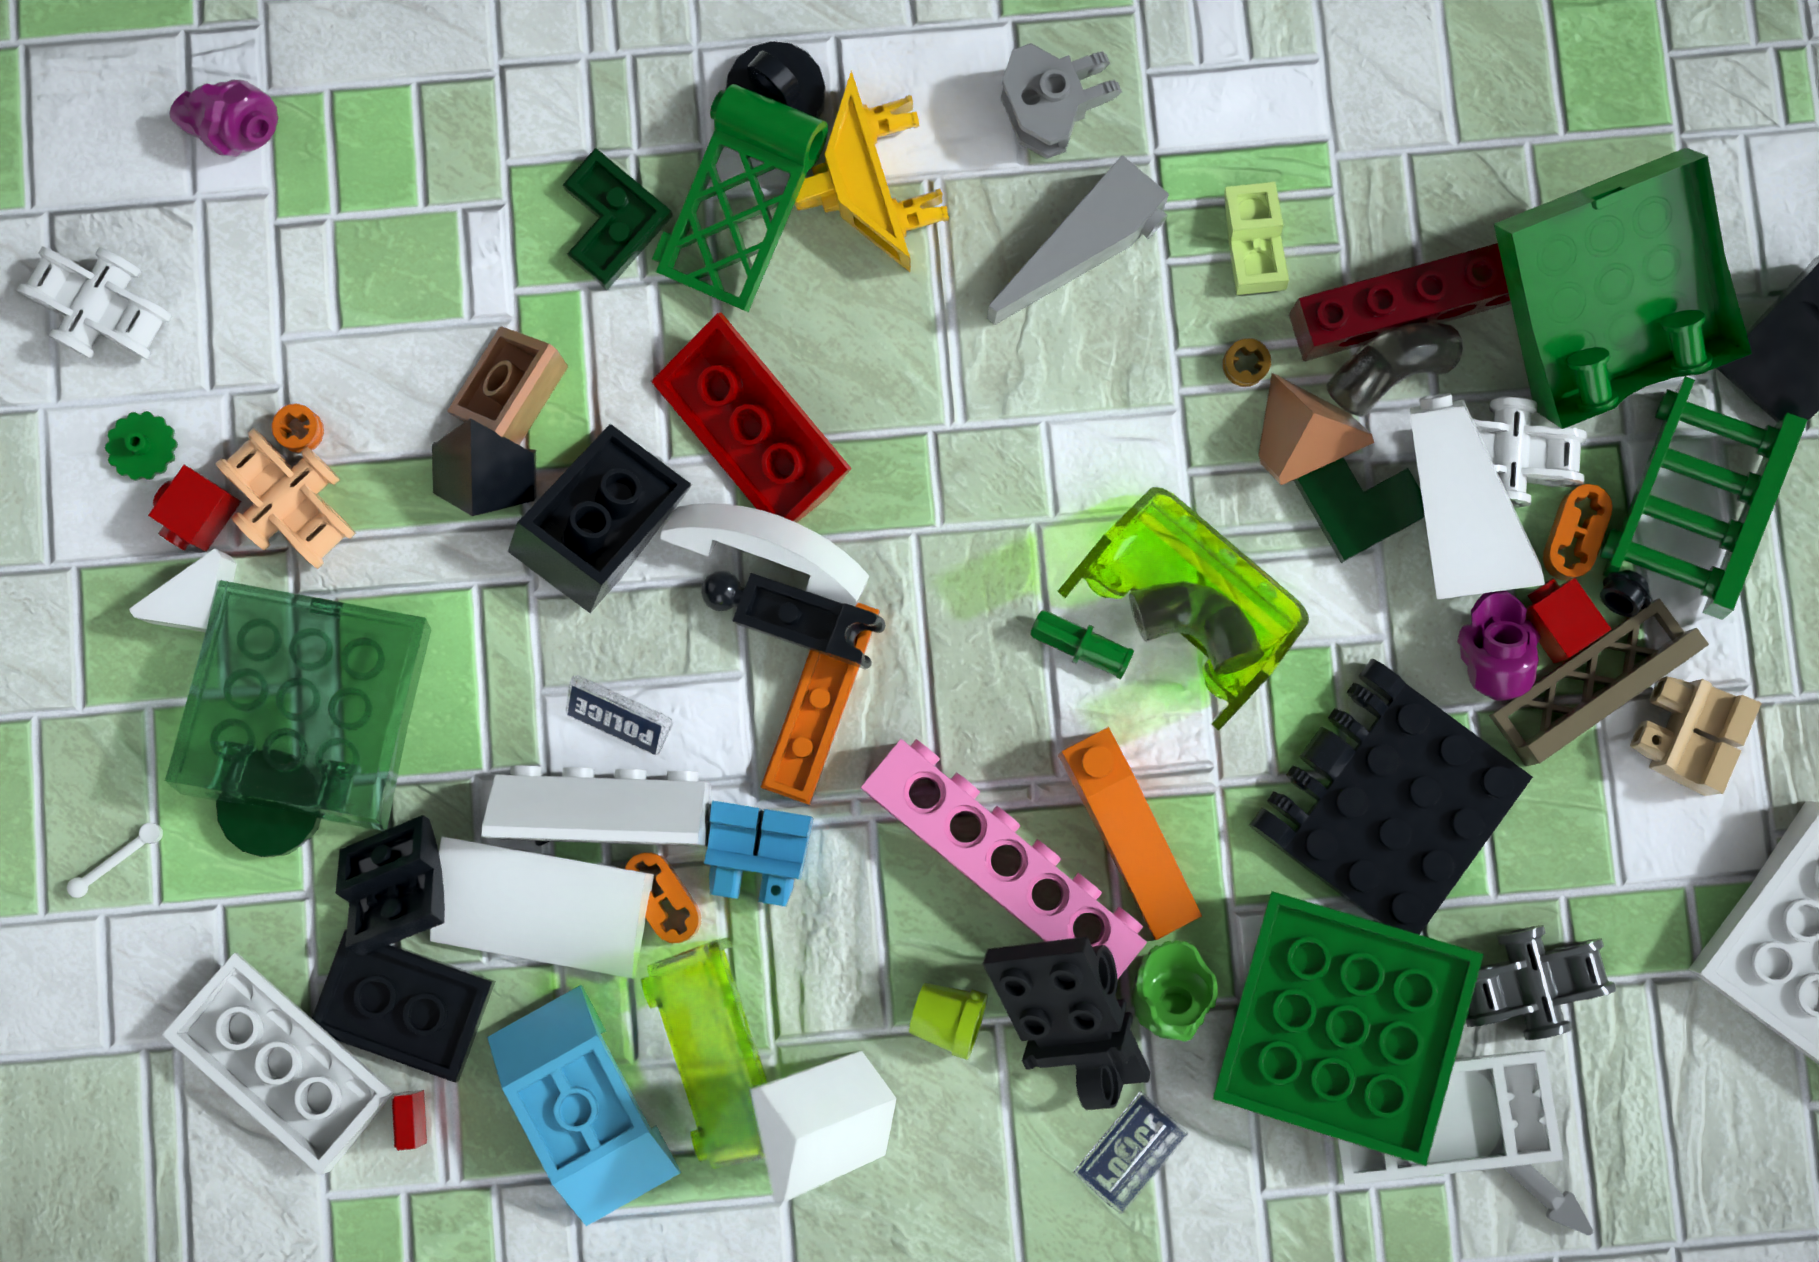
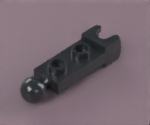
(793, 615)

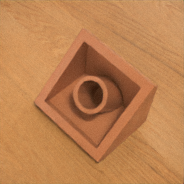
(510, 384)

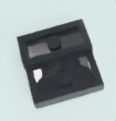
(391, 886)

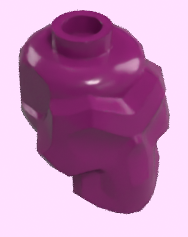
(227, 116)
(1500, 647)

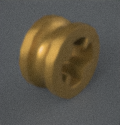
(1247, 347)

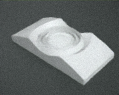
(1491, 1118)

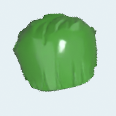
(1173, 991)

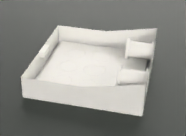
(1770, 940)

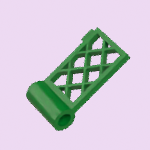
(756, 130)

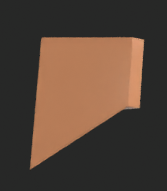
(1305, 432)

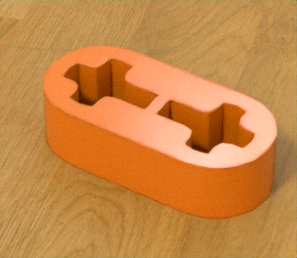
(1589, 536)
(676, 894)

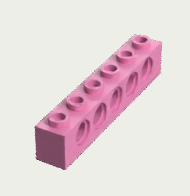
(891, 787)

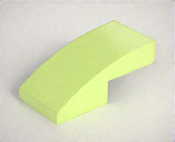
(1255, 238)

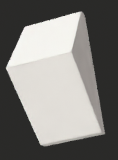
(189, 596)

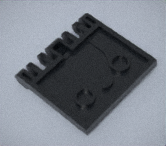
(1399, 807)

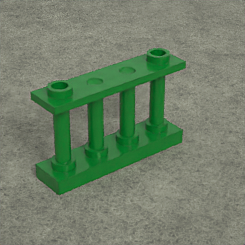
(1736, 537)

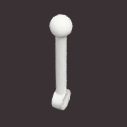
(148, 833)

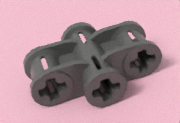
(1538, 982)

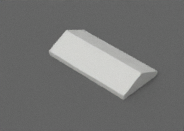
(822, 1123)

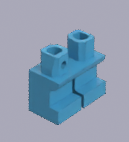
(734, 844)

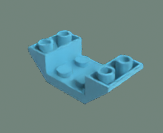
(579, 1108)

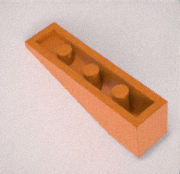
(1130, 832)

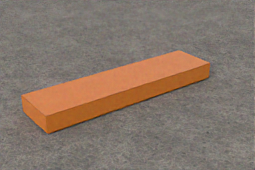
(812, 723)

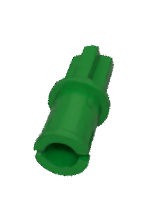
(1081, 643)

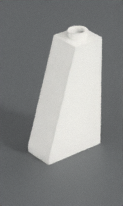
(1468, 514)

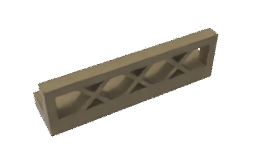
(1608, 698)

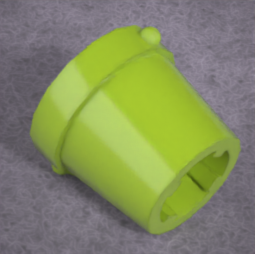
(948, 1018)

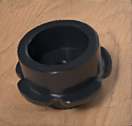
(1625, 593)

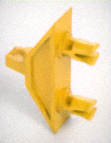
(855, 180)

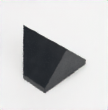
(482, 470)

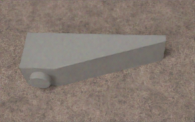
(1099, 228)

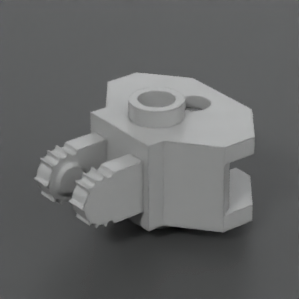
(1047, 97)

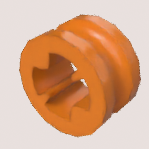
(301, 413)

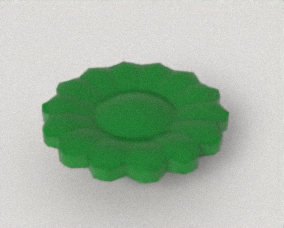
(141, 446)

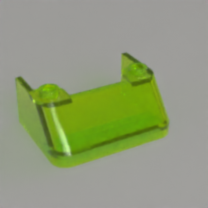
(1169, 543)

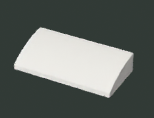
(542, 907)
(278, 1064)

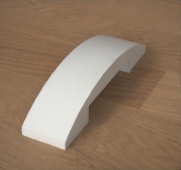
(771, 537)

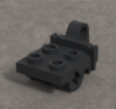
(1069, 1014)

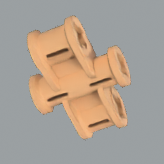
(285, 498)

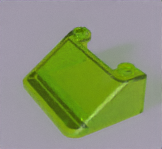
(710, 1050)

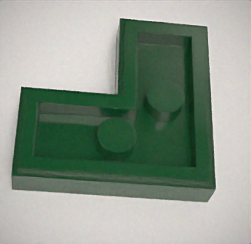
(625, 221)
(1357, 518)

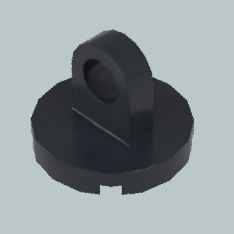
(782, 74)

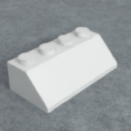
(598, 808)

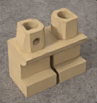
(1699, 736)

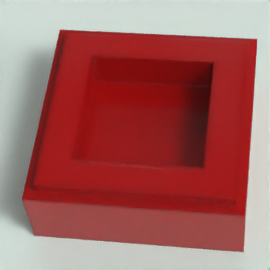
(409, 1120)

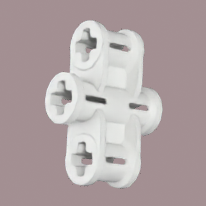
(94, 302)
(1530, 452)

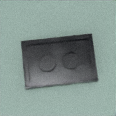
(404, 1007)

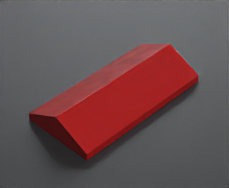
(750, 423)

